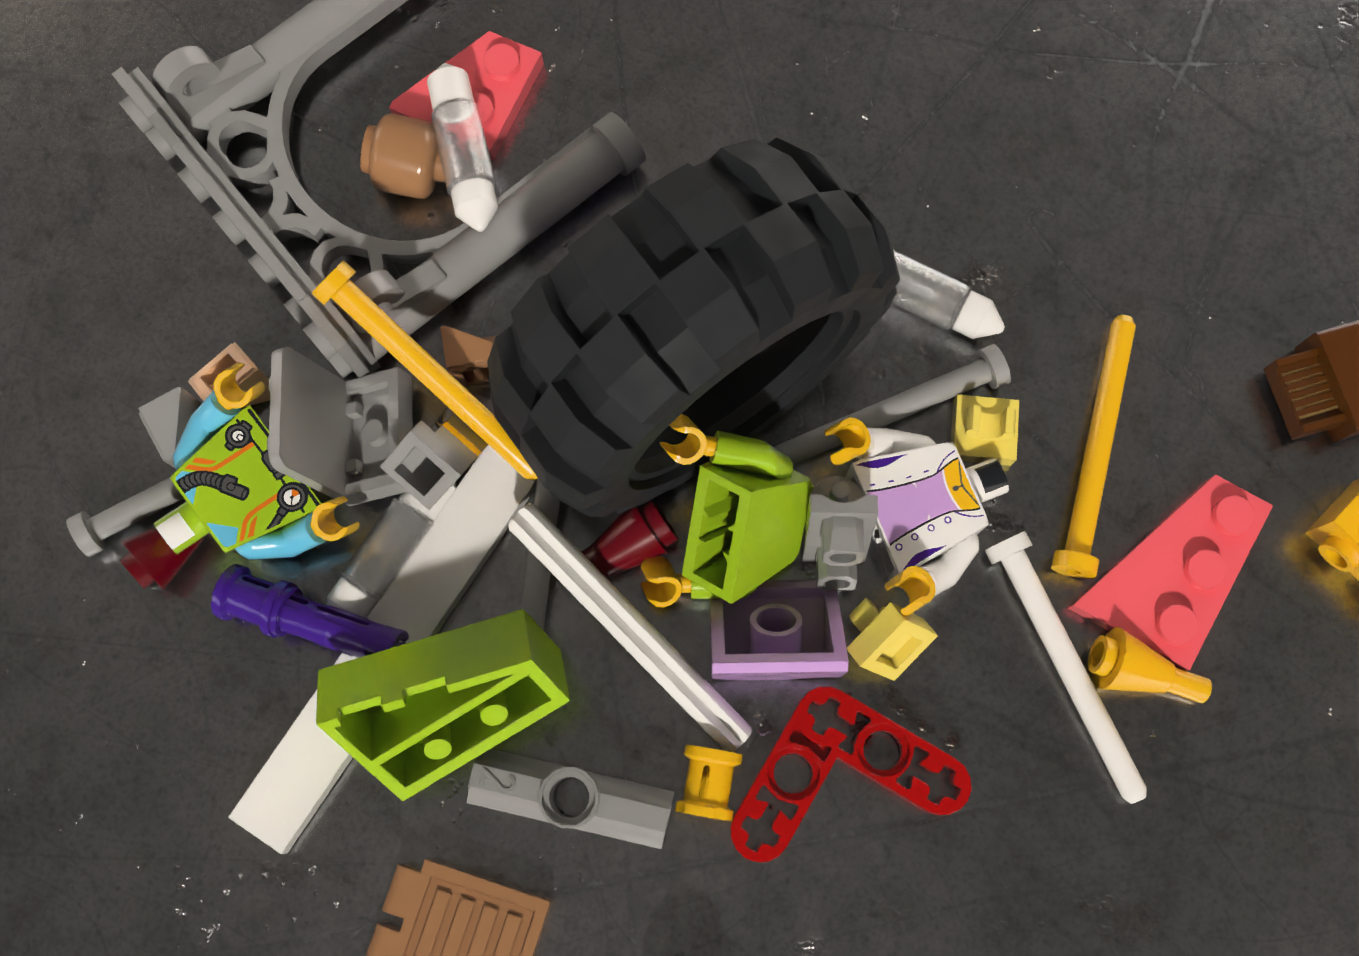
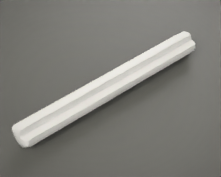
(629, 628)

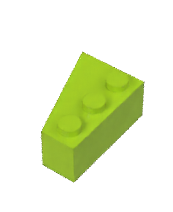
(441, 699)

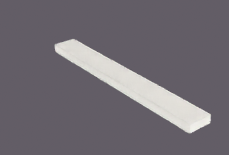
(419, 602)

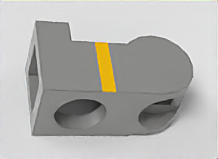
(433, 457)

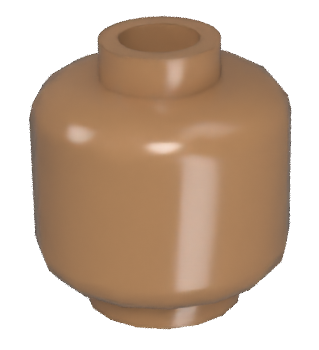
(402, 156)

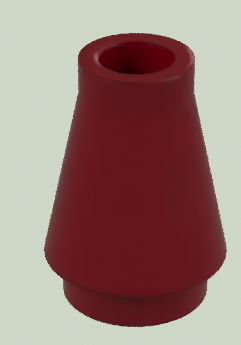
(631, 540)

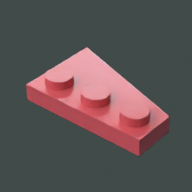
(1180, 572)

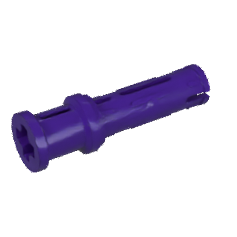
(284, 610)

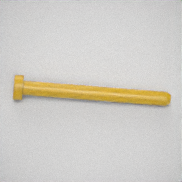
(420, 363)
(1077, 558)

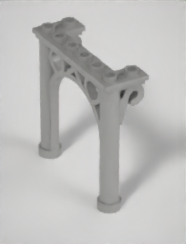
(210, 101)

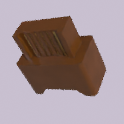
(1320, 384)

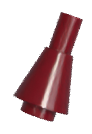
(153, 559)

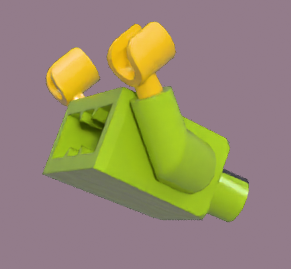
(742, 520)

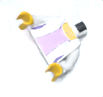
(924, 504)

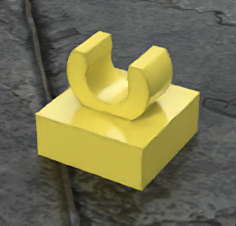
(985, 428)
(888, 638)

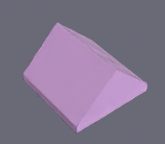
(778, 634)

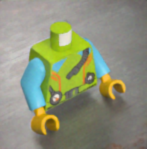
(235, 488)

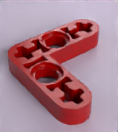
(822, 752)

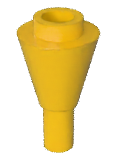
(1130, 665)

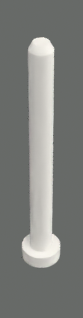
(1069, 665)

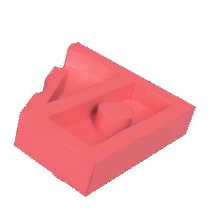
(500, 81)

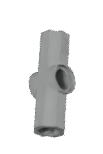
(528, 789)

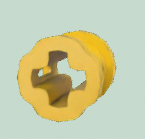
(708, 782)

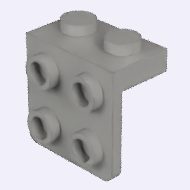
(335, 429)

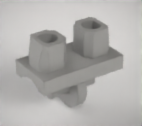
(838, 531)

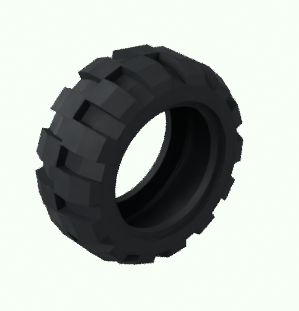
(694, 300)

